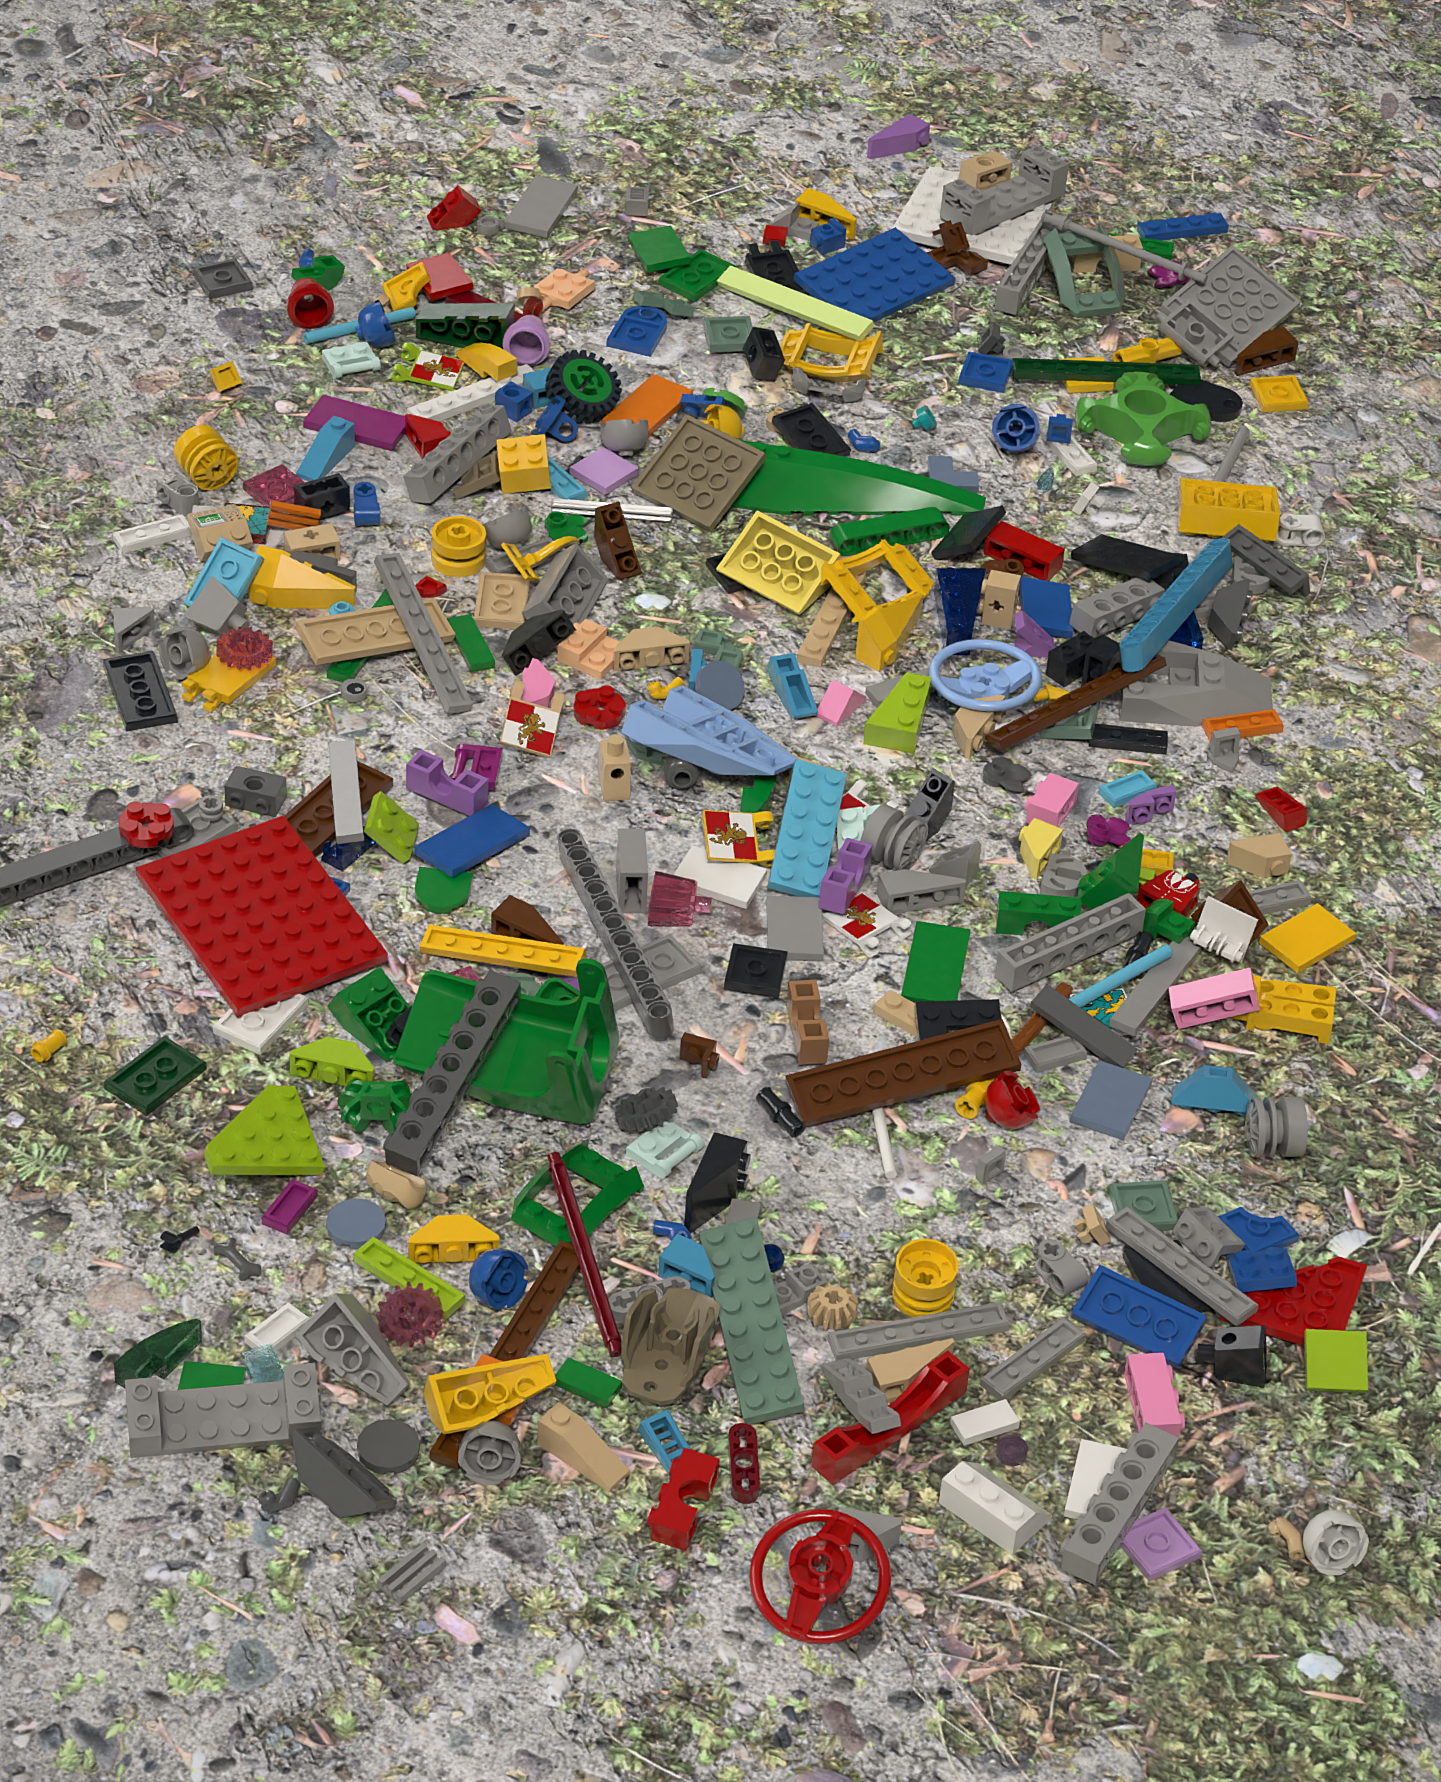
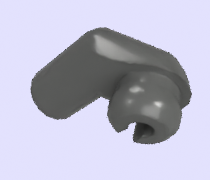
(274, 1502)

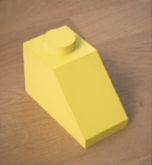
(1037, 843)

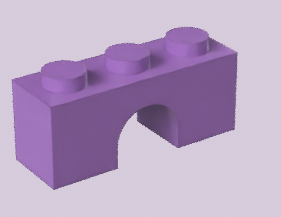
(427, 777)
(844, 881)

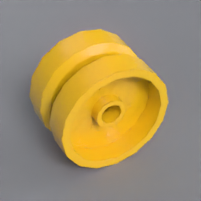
(458, 546)

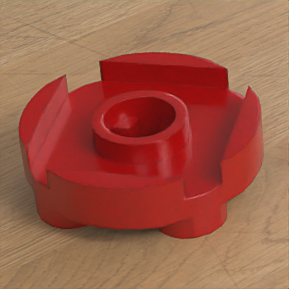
(588, 704)
(159, 822)

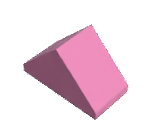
(839, 703)

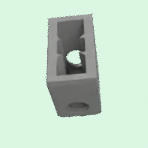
(217, 609)

